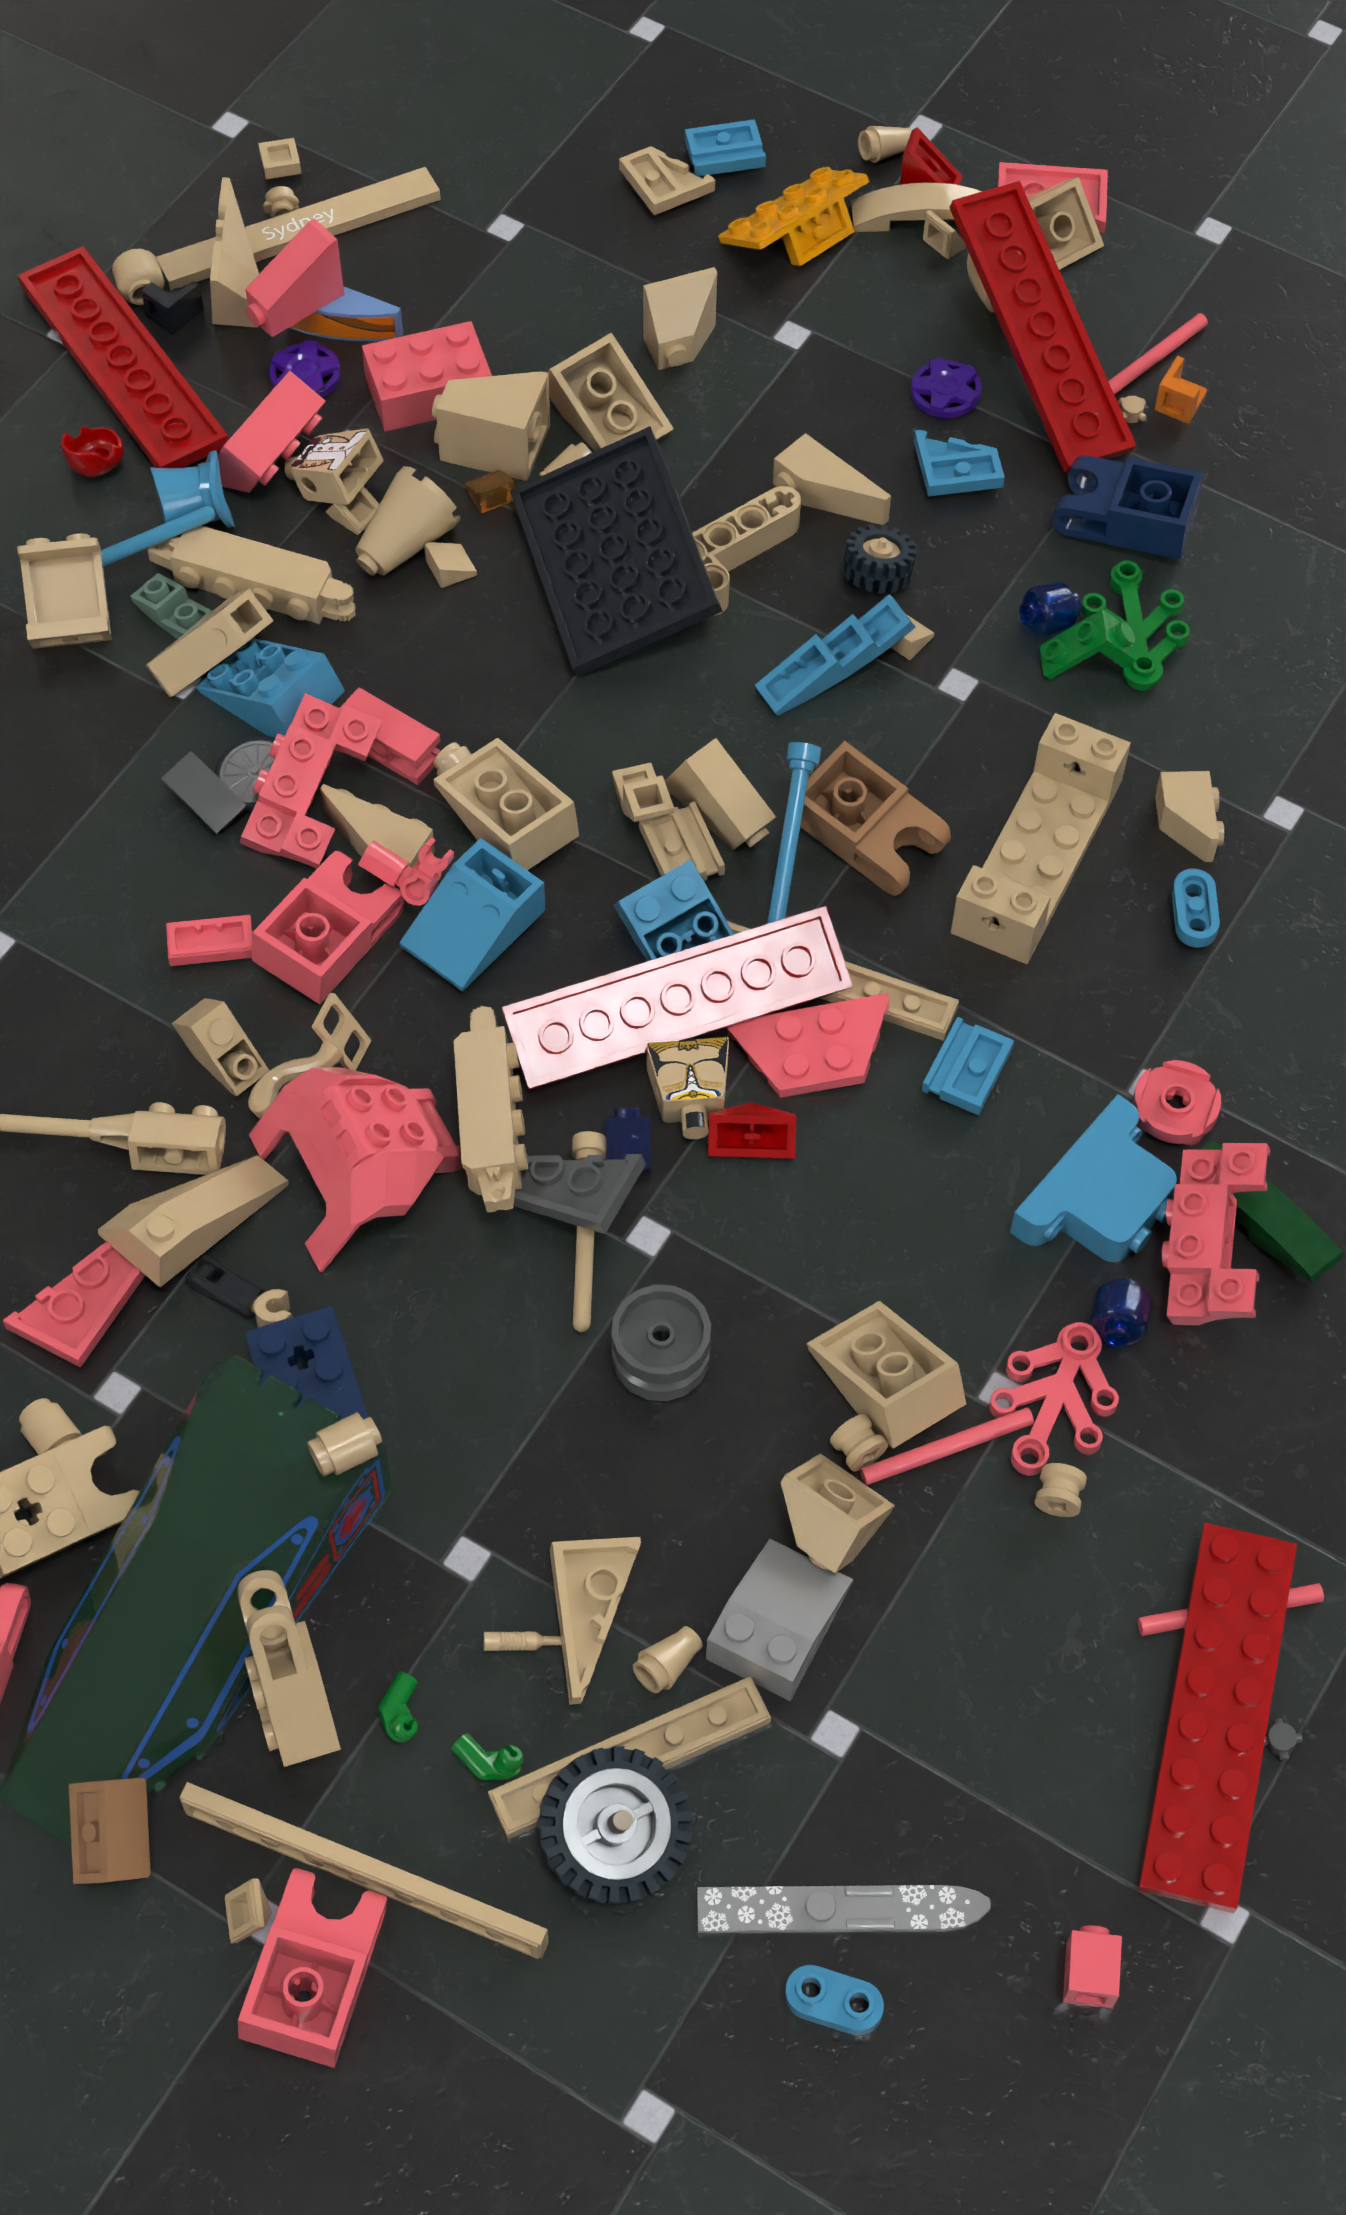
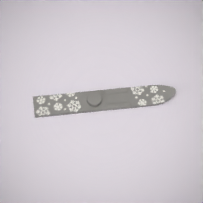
(838, 1908)

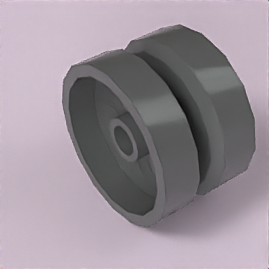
(661, 1342)

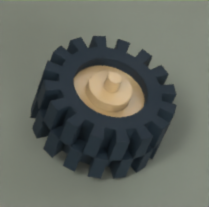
(879, 558)

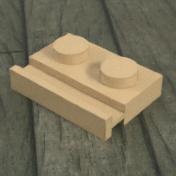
(682, 838)

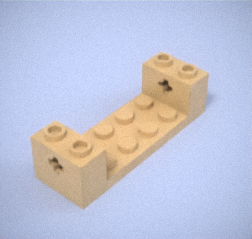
(1042, 840)

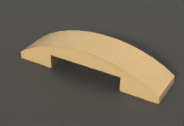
(904, 202)

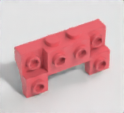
(287, 790)
(1203, 1234)

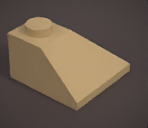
(1066, 221)
(679, 316)
(831, 1512)

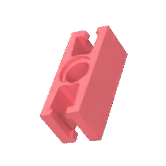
(401, 740)

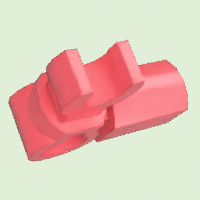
(415, 883)

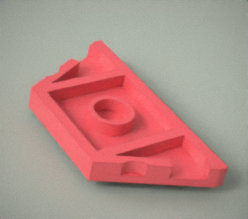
(814, 1045)

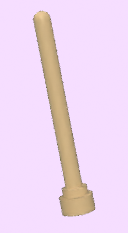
(585, 1144)

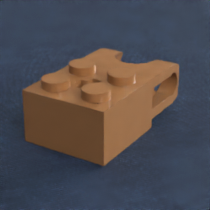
(868, 816)

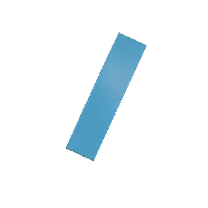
(835, 657)

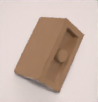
(109, 1831)

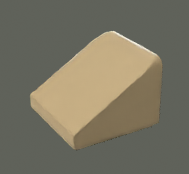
(941, 236)
(357, 514)
(448, 563)
(913, 641)

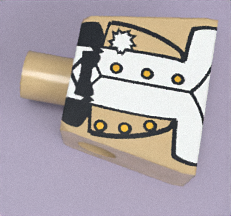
(335, 466)

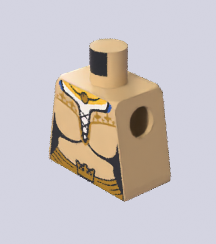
(689, 1081)

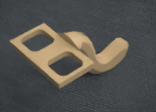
(329, 1055)

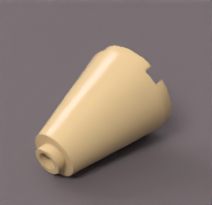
(404, 521)

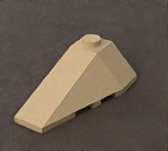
(232, 263)
(183, 1222)

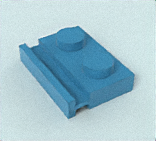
(725, 148)
(968, 1066)

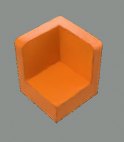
(1178, 396)

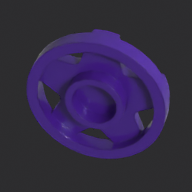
(308, 366)
(946, 385)

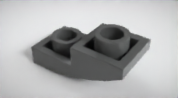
(204, 793)

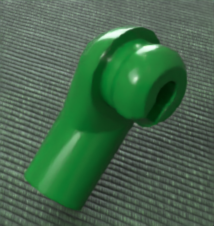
(394, 1710)
(488, 1765)

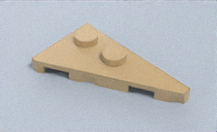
(587, 1591)

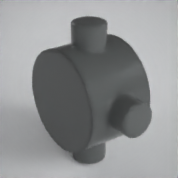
(1282, 1739)

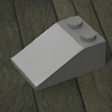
(777, 1619)

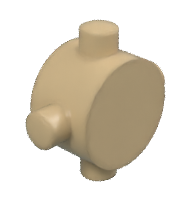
(1132, 408)

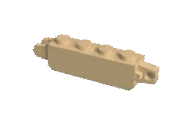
(276, 576)
(488, 1110)

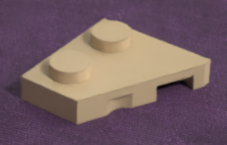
(663, 180)

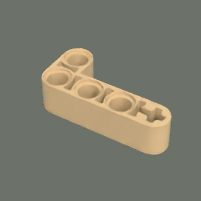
(746, 534)

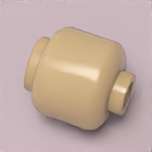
(134, 271)

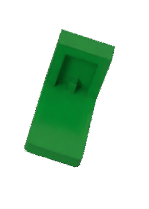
(1086, 638)

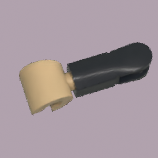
(239, 1293)

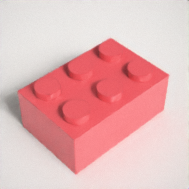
(414, 368)

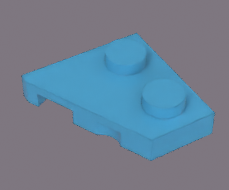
(957, 465)

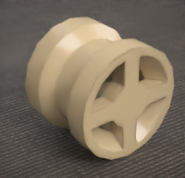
(858, 1442)
(1060, 1490)

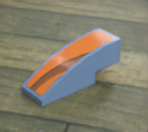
(354, 319)

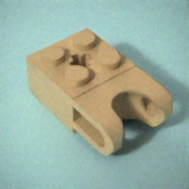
(61, 1500)
(285, 1675)

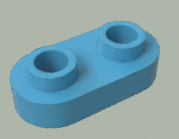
(1195, 911)
(832, 2004)

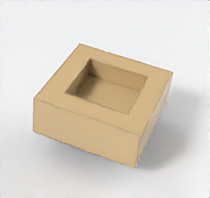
(279, 158)

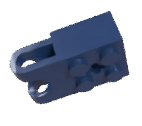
(1130, 504)
(311, 1344)

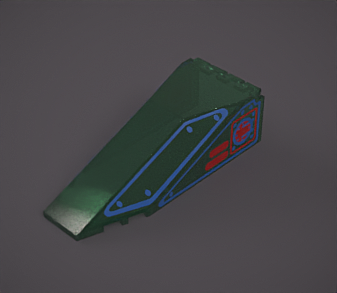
(159, 1632)

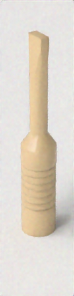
(517, 1641)

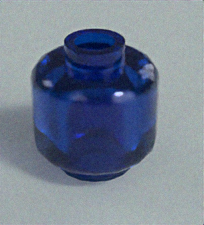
(1050, 609)
(1121, 1310)

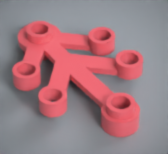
(1058, 1392)

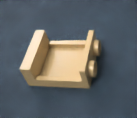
(64, 591)

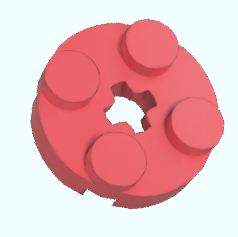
(1173, 1124)

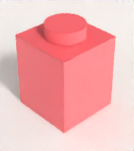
(1092, 1967)

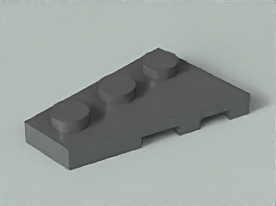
(578, 1190)

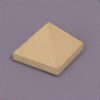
(246, 1910)

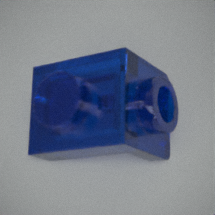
(628, 1134)

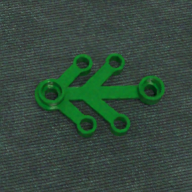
(1126, 582)

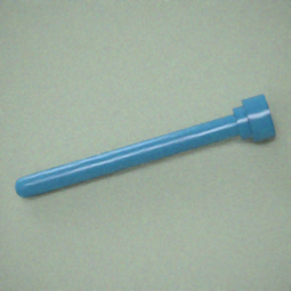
(157, 535)
(802, 760)

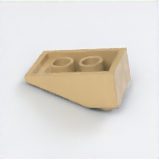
(604, 395)
(509, 804)
(890, 1372)

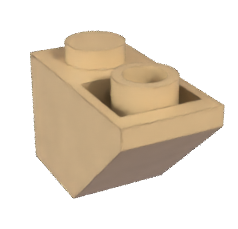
(1188, 811)
(221, 1045)

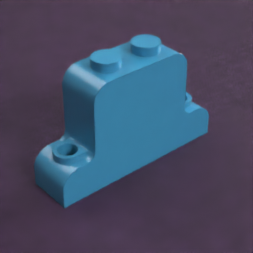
(1101, 1190)

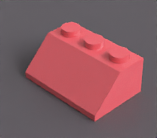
(269, 434)

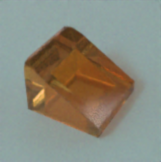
(490, 490)

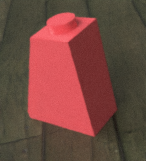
(296, 281)

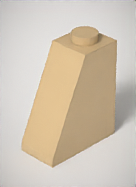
(722, 796)

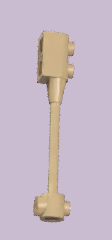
(154, 1137)

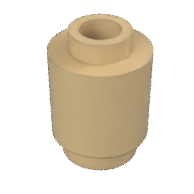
(46, 1425)
(344, 1444)

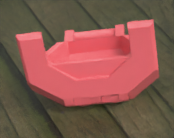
(363, 1144)

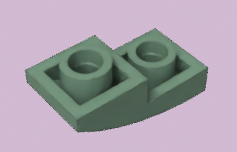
(169, 605)

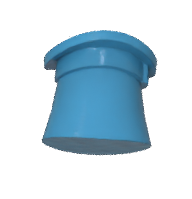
(190, 489)

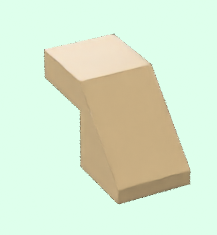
(641, 792)

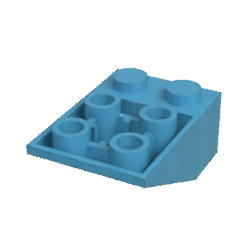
(267, 683)
(474, 914)
(673, 914)

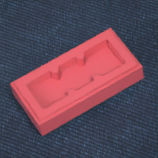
(209, 940)

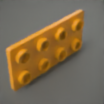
(806, 217)

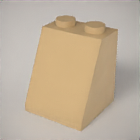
(493, 422)

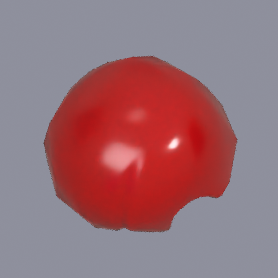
(92, 451)

